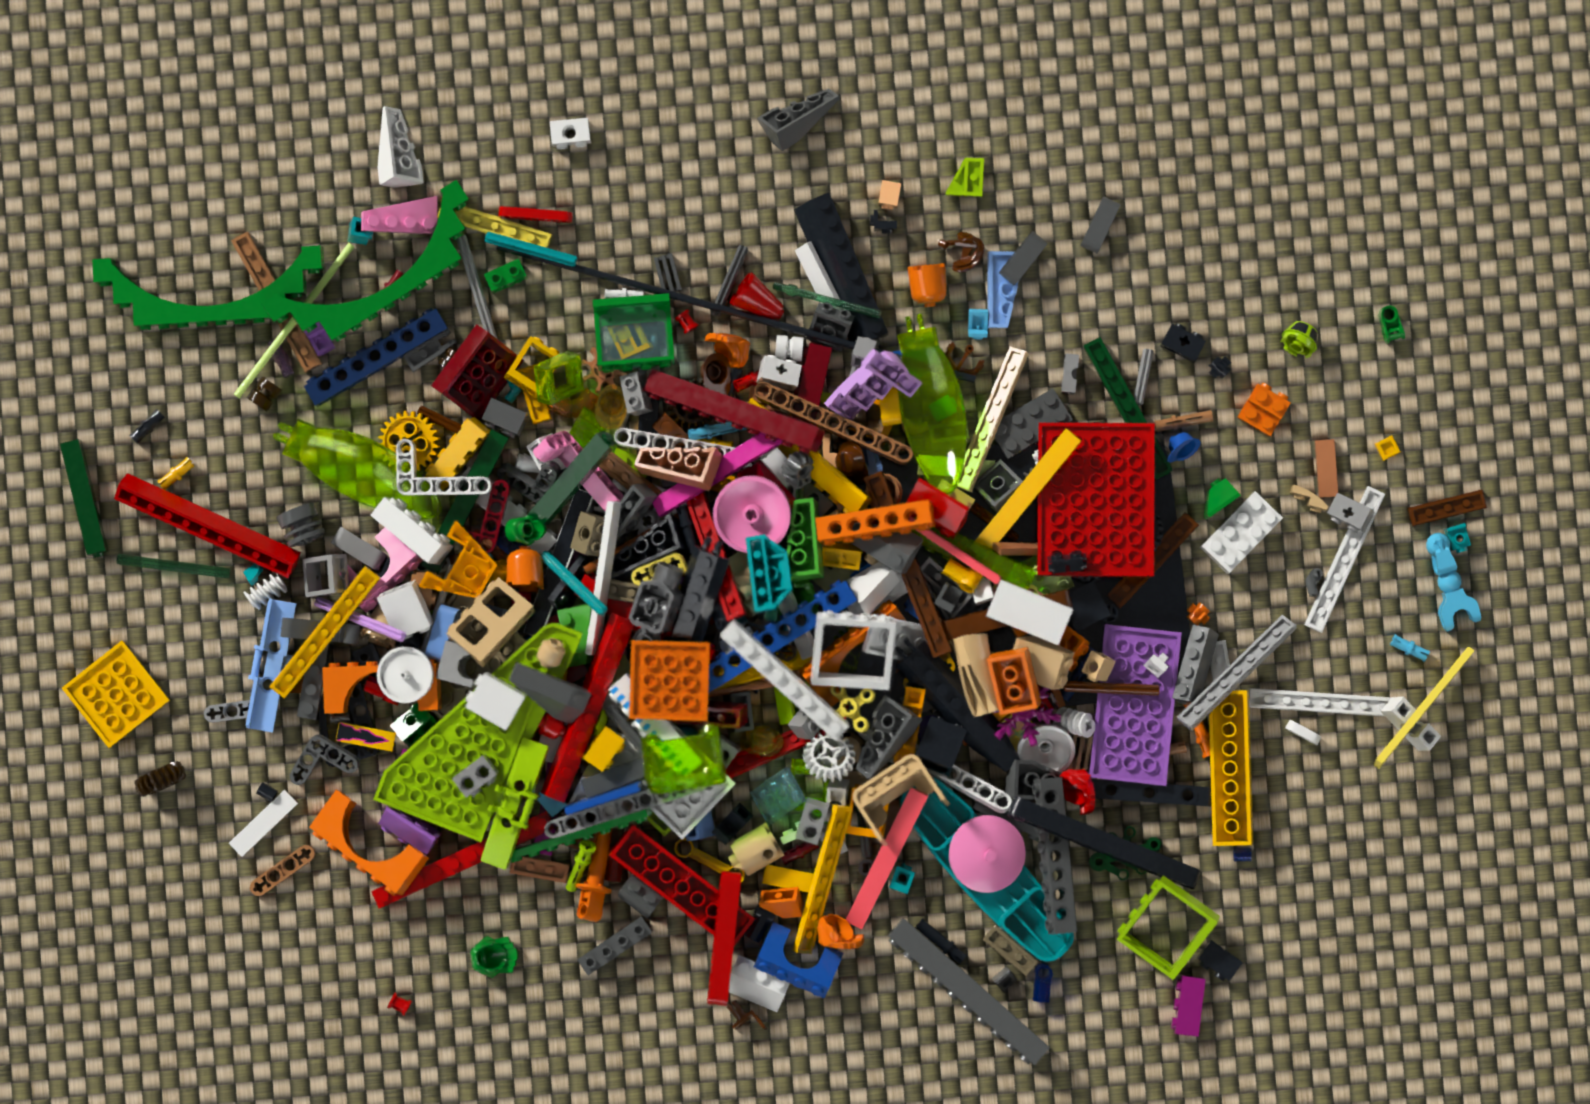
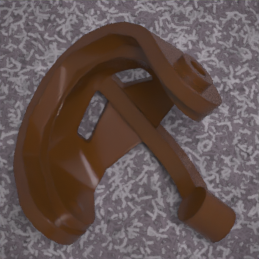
(966, 240)
(969, 349)

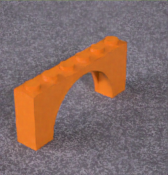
(833, 655)
(341, 681)
(333, 826)

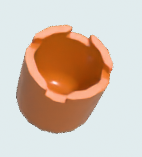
(928, 283)
(525, 570)

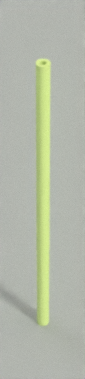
(291, 324)

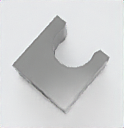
(453, 665)

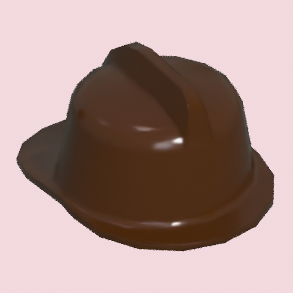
(716, 373)
(851, 462)

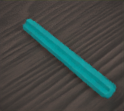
(531, 249)
(574, 583)

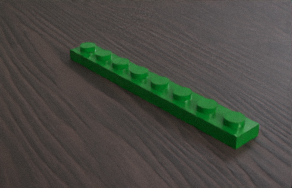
(587, 833)

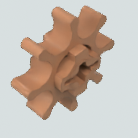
(599, 376)

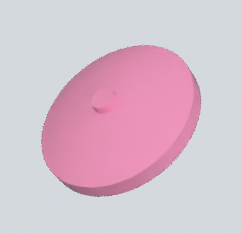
(749, 509)
(987, 853)

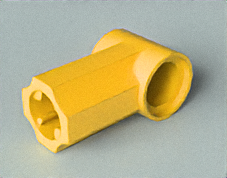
(965, 577)

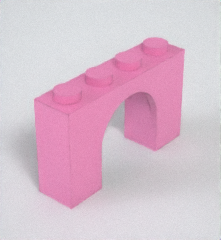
(402, 562)

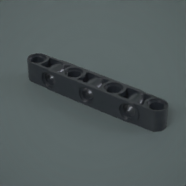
(1162, 794)

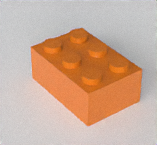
(1014, 680)

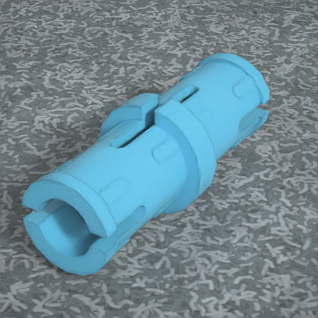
(1409, 648)

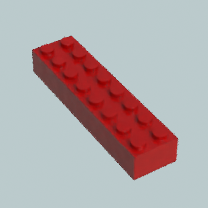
(673, 880)

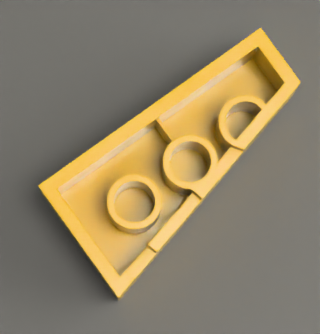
(459, 451)

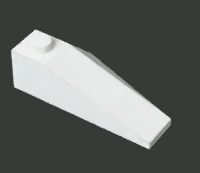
(396, 156)

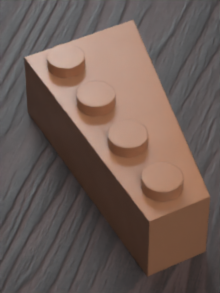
(684, 466)

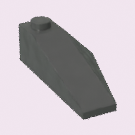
(556, 696)
(889, 732)

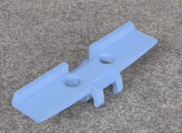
(264, 702)

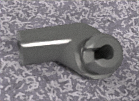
(1312, 580)

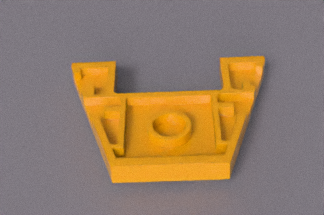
(469, 571)

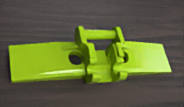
(526, 768)

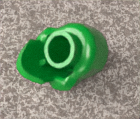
(524, 530)

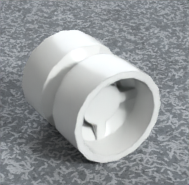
(789, 348)

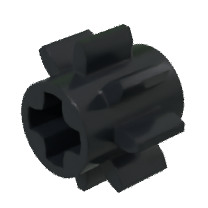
(1220, 367)

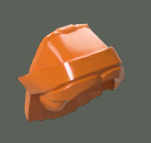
(731, 346)
(837, 933)

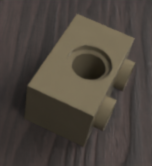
(588, 534)

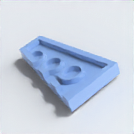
(1000, 291)

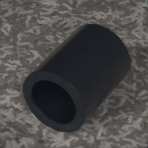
(266, 792)

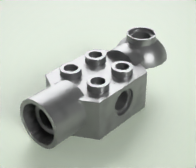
(657, 603)

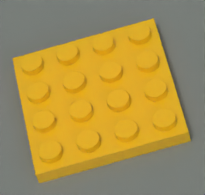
(115, 694)

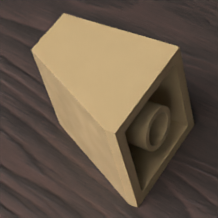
(1049, 661)

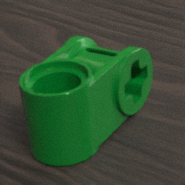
(1392, 325)

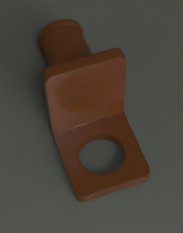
(741, 1016)

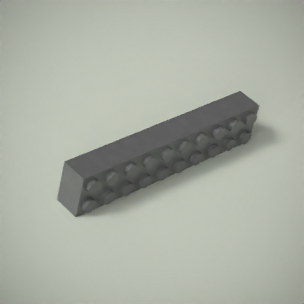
(972, 995)

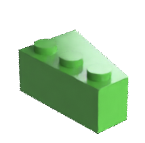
(577, 618)

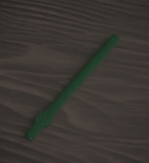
(793, 290)

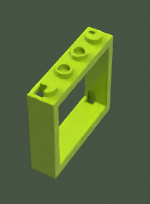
(1148, 954)

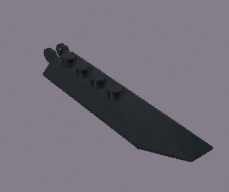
(700, 592)
(947, 696)

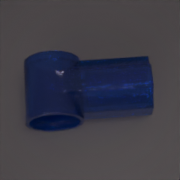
(1042, 985)

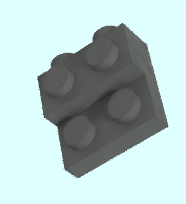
(831, 322)

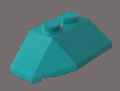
(768, 572)

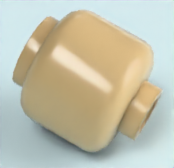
(551, 653)

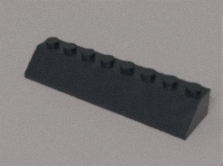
(826, 232)

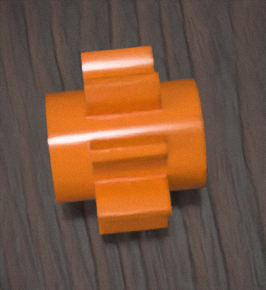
(1198, 614)

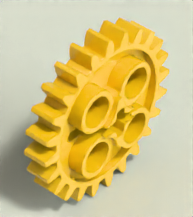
(399, 427)

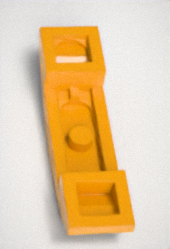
(914, 701)

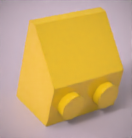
(603, 749)

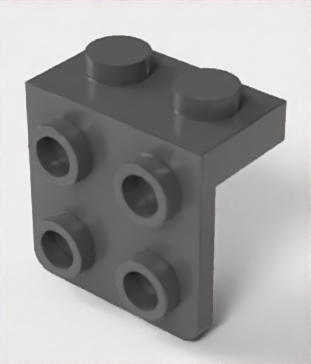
(639, 896)

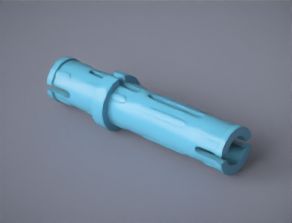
(710, 431)

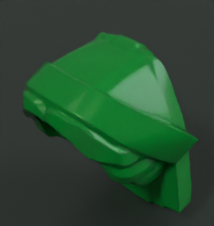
(494, 956)

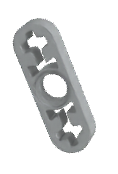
(218, 718)

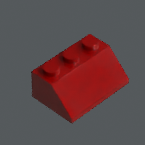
(948, 512)

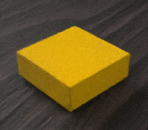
(1387, 448)

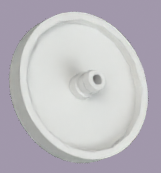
(405, 674)

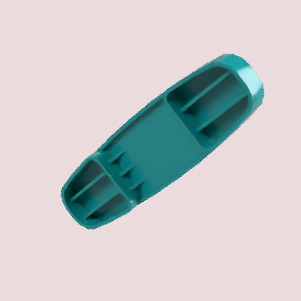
(1015, 908)

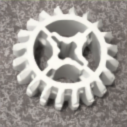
(829, 757)

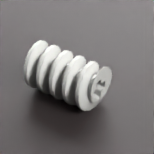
(266, 591)
(1076, 722)

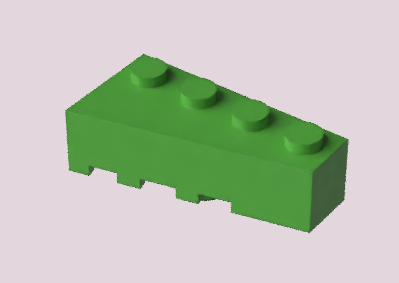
(803, 546)

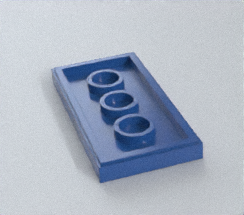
(603, 798)

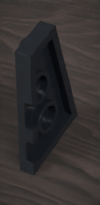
(563, 595)

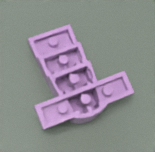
(872, 381)

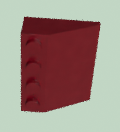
(476, 372)

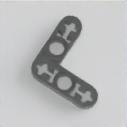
(536, 485)
(316, 753)

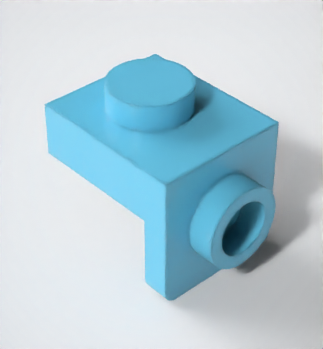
(978, 323)

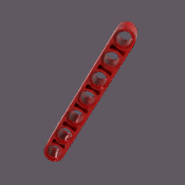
(724, 938)

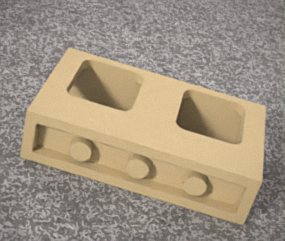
(500, 628)

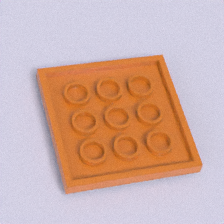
(669, 680)

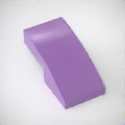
(320, 341)

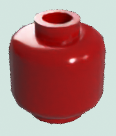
(551, 727)

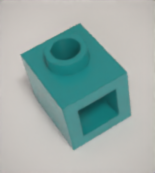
(355, 234)

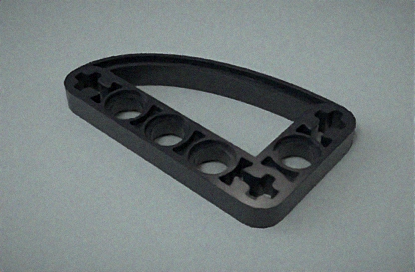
(358, 720)

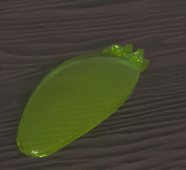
(936, 411)
(354, 466)

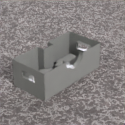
(1069, 374)

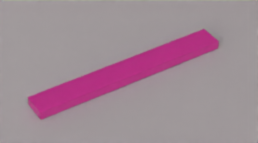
(729, 464)

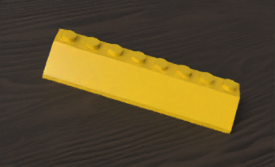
(830, 479)
(1231, 771)

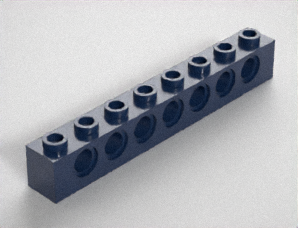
(371, 367)

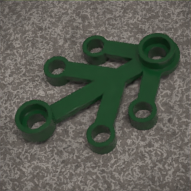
(1106, 860)

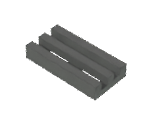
(663, 258)

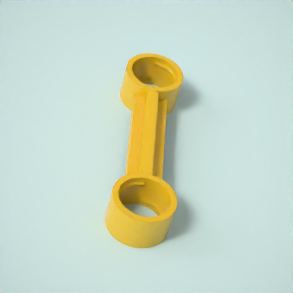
(706, 859)

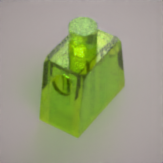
(585, 427)

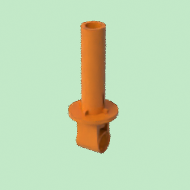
(592, 890)

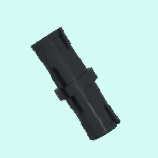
(147, 426)

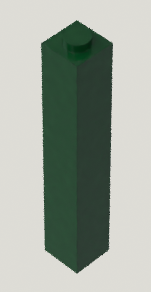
(573, 477)
(84, 498)

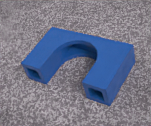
(773, 961)

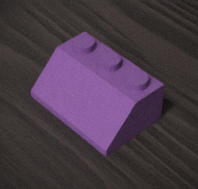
(409, 829)

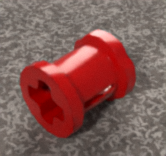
(686, 321)
(399, 1004)

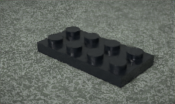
(874, 666)

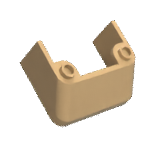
(888, 786)

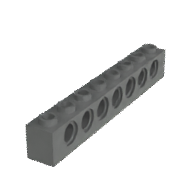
(1061, 864)

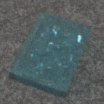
(778, 796)

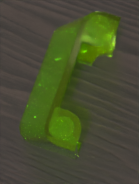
(683, 761)

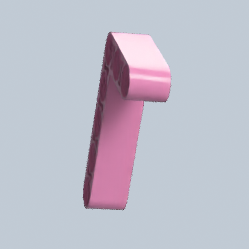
(566, 448)

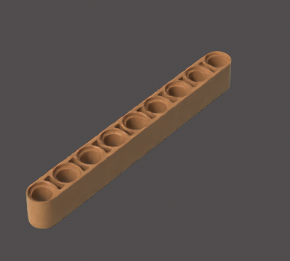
(827, 415)

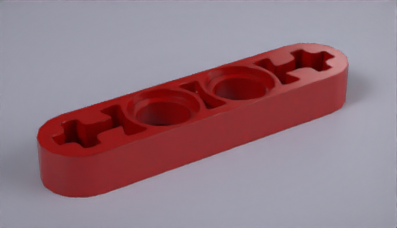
(535, 214)

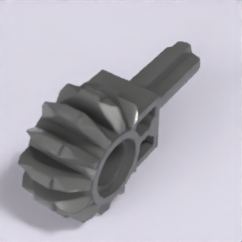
(798, 472)

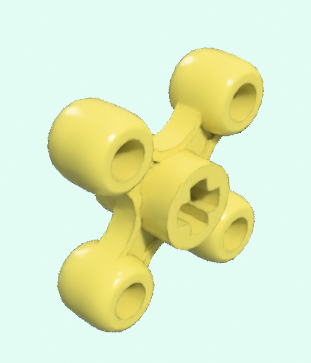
(857, 702)

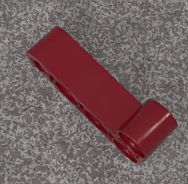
(491, 516)

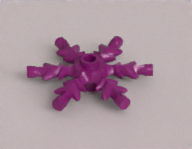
(1025, 717)

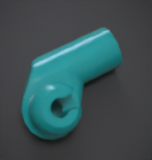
(513, 393)

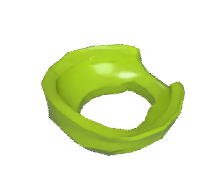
(600, 723)

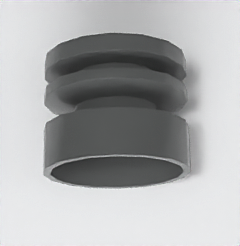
(301, 525)

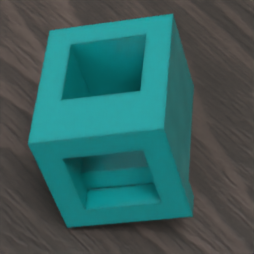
(1452, 533)
(900, 886)

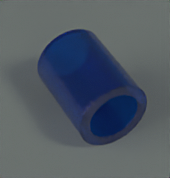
(1242, 854)

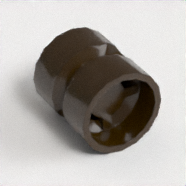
(260, 399)

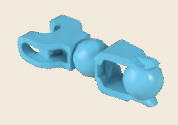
(1449, 582)

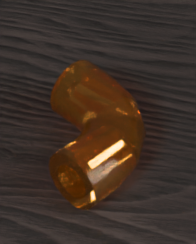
(572, 407)

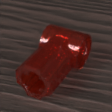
(613, 868)

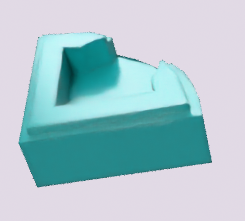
(252, 573)

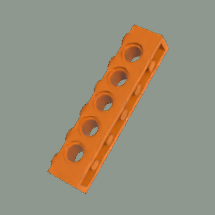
(826, 525)

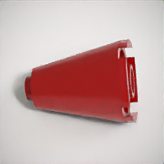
(757, 298)

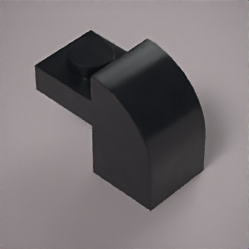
(732, 824)

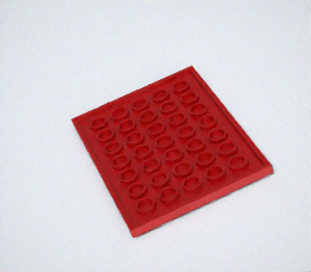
(1100, 500)

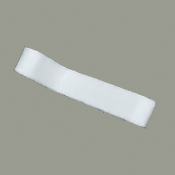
(435, 482)

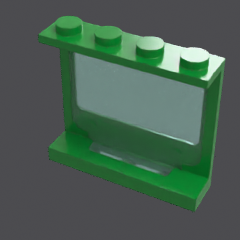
(633, 332)

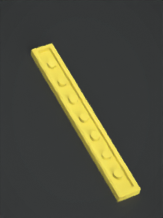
(1425, 705)

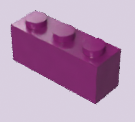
(1188, 1005)

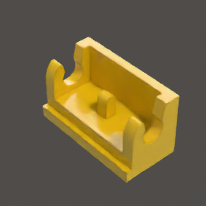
(842, 556)

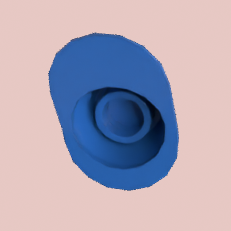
(1182, 447)

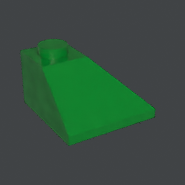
(1219, 496)

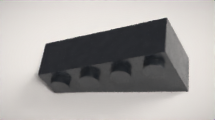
(657, 543)

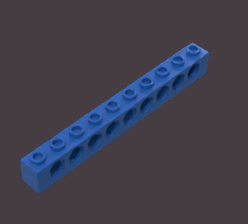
(846, 598)

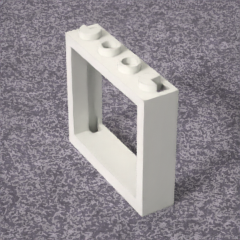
(852, 680)

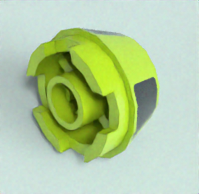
(1300, 339)

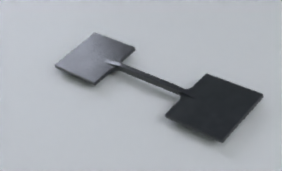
(1087, 610)

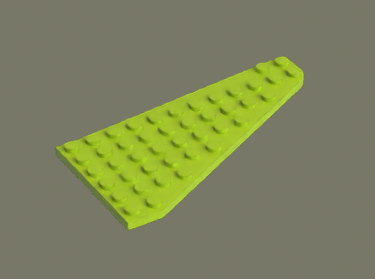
(423, 775)

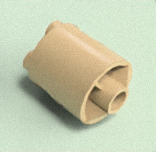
(755, 850)

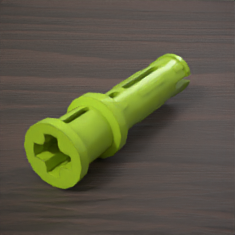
(583, 853)

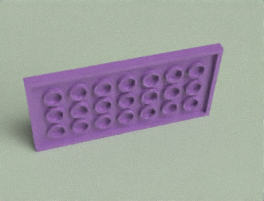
(1135, 730)

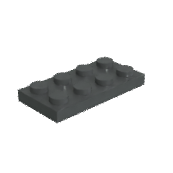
(1021, 427)

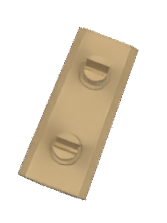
(975, 674)

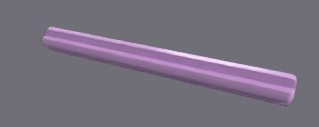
(365, 621)

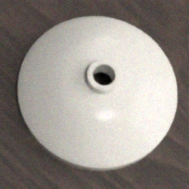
(1056, 754)

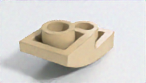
(1316, 504)

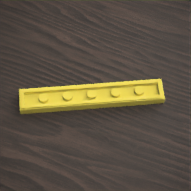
(486, 223)

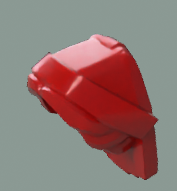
(1079, 789)

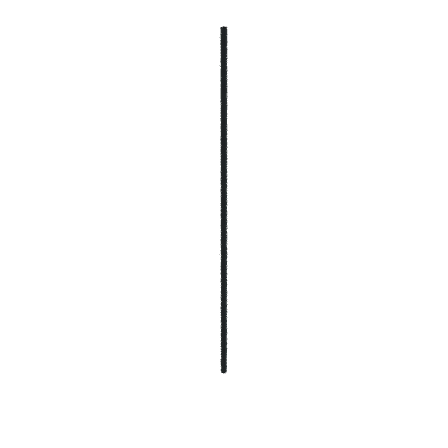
(710, 305)

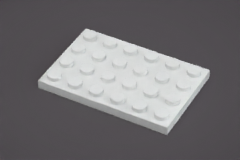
(681, 813)

